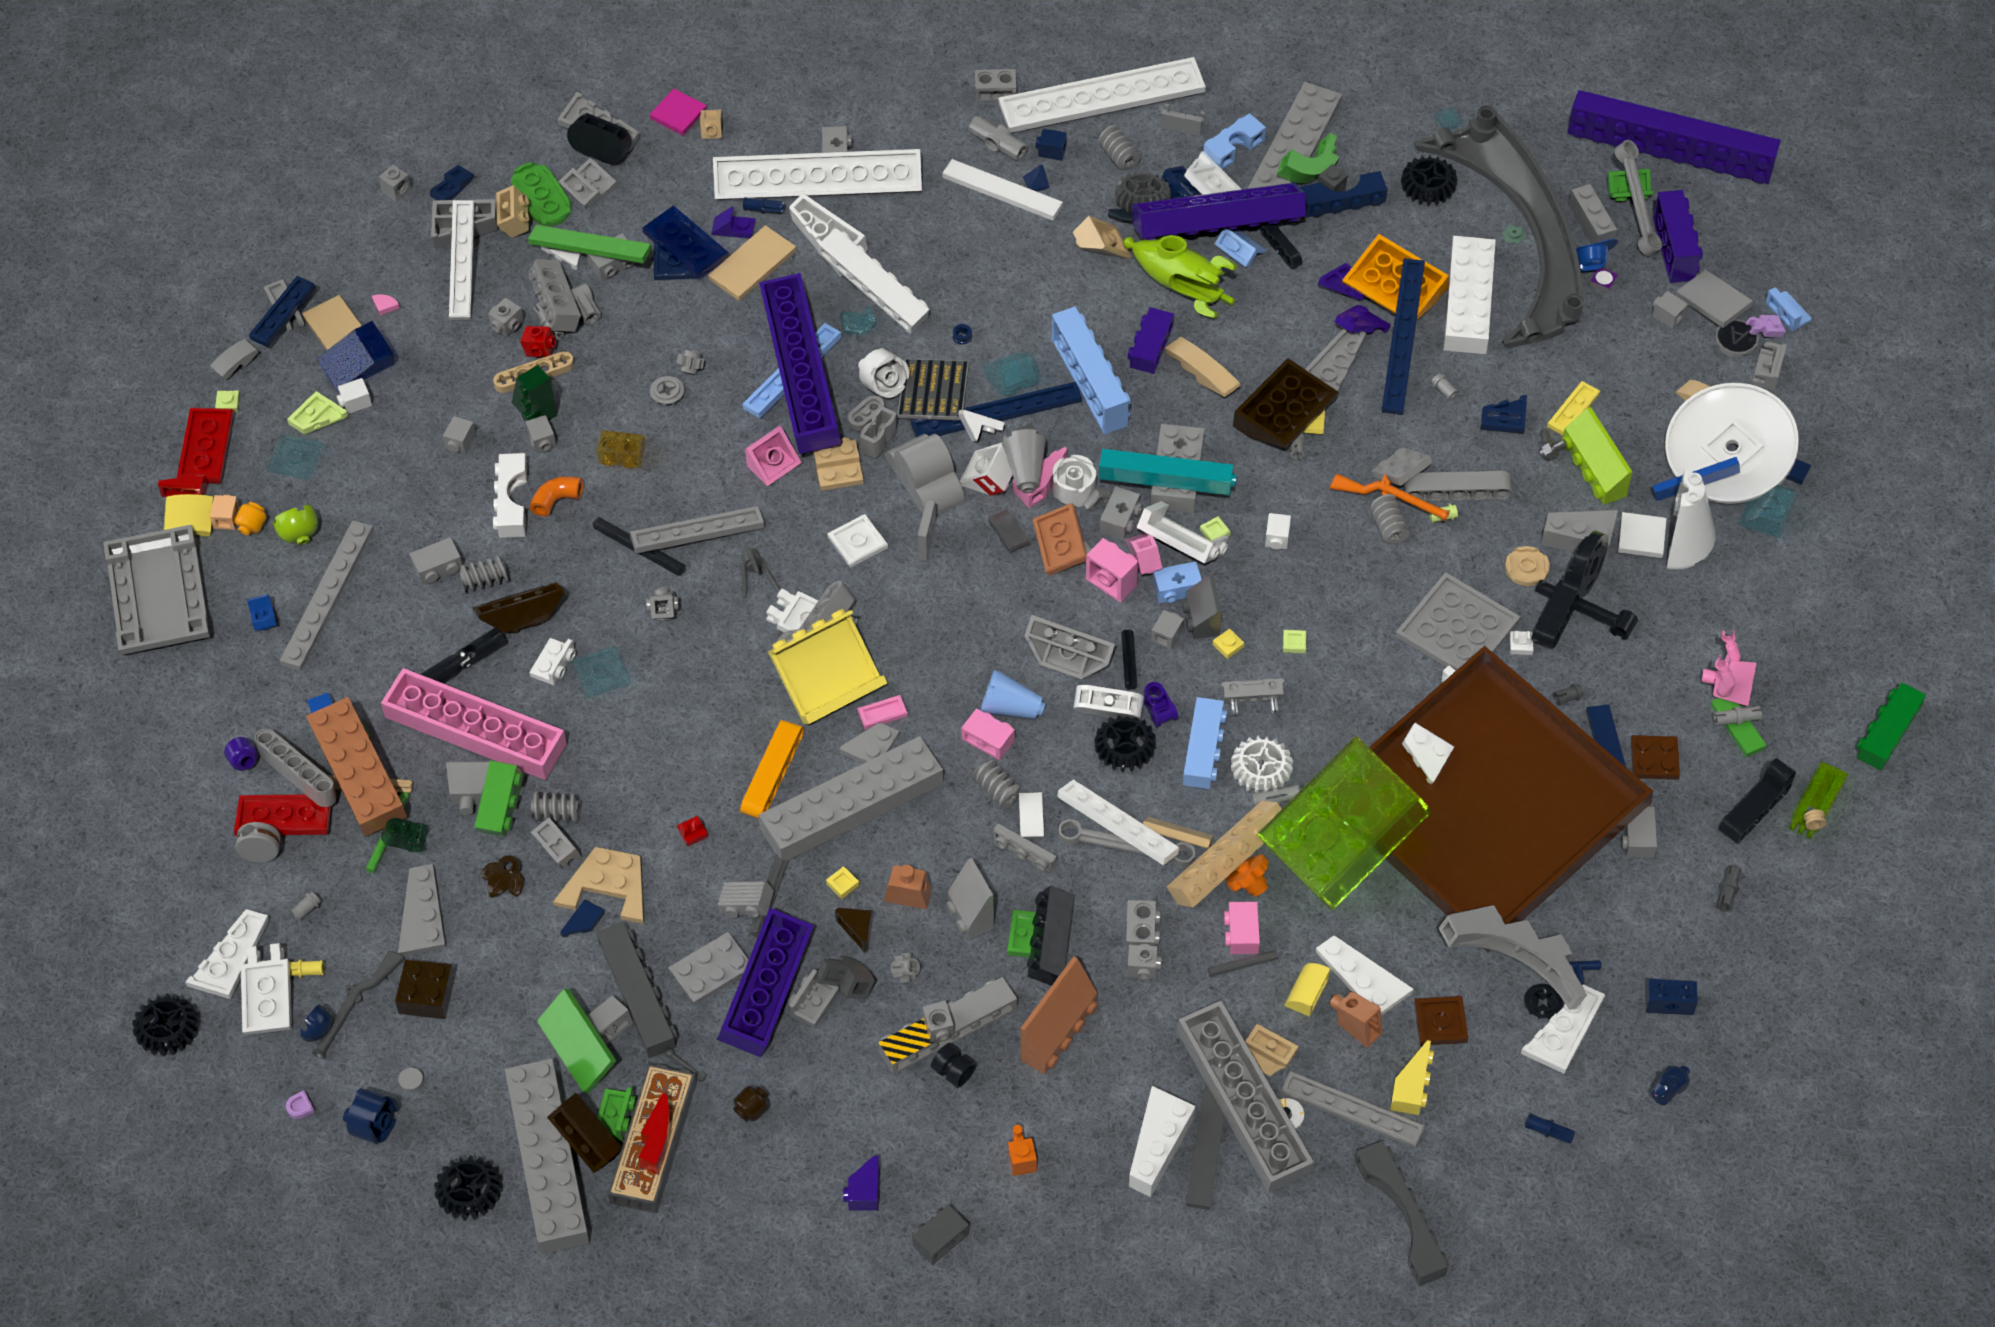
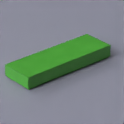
(1745, 734)

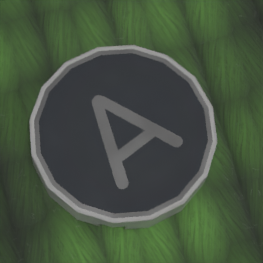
(1736, 339)

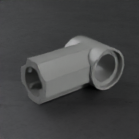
(585, 304)

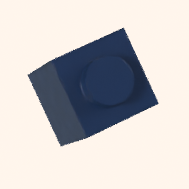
(1051, 144)

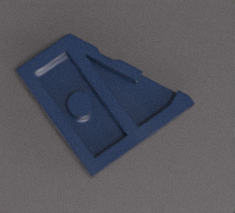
(1505, 416)

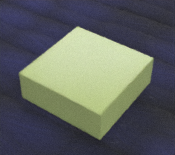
(1214, 529)
(1294, 641)

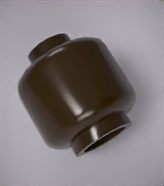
(751, 1103)

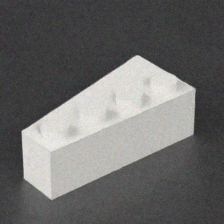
(818, 223)
(1160, 1136)

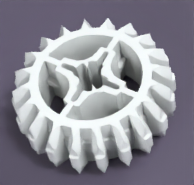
(1250, 756)

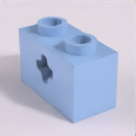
(1173, 581)

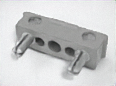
(1253, 691)

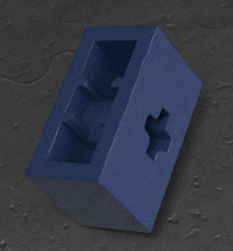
(1671, 996)

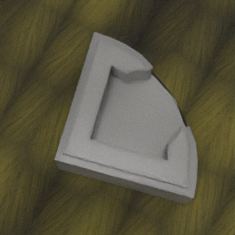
(1096, 497)

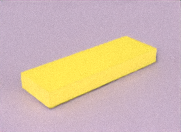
(1576, 403)

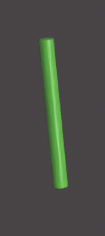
(380, 847)

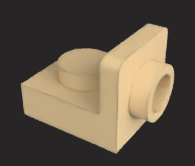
(711, 124)

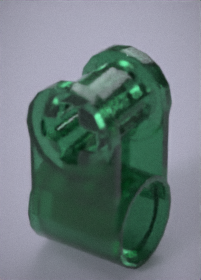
(406, 835)

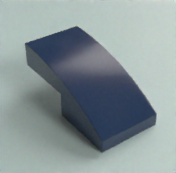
(454, 182)

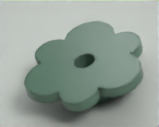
(1514, 234)

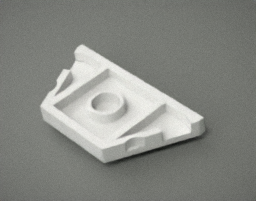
(1208, 176)

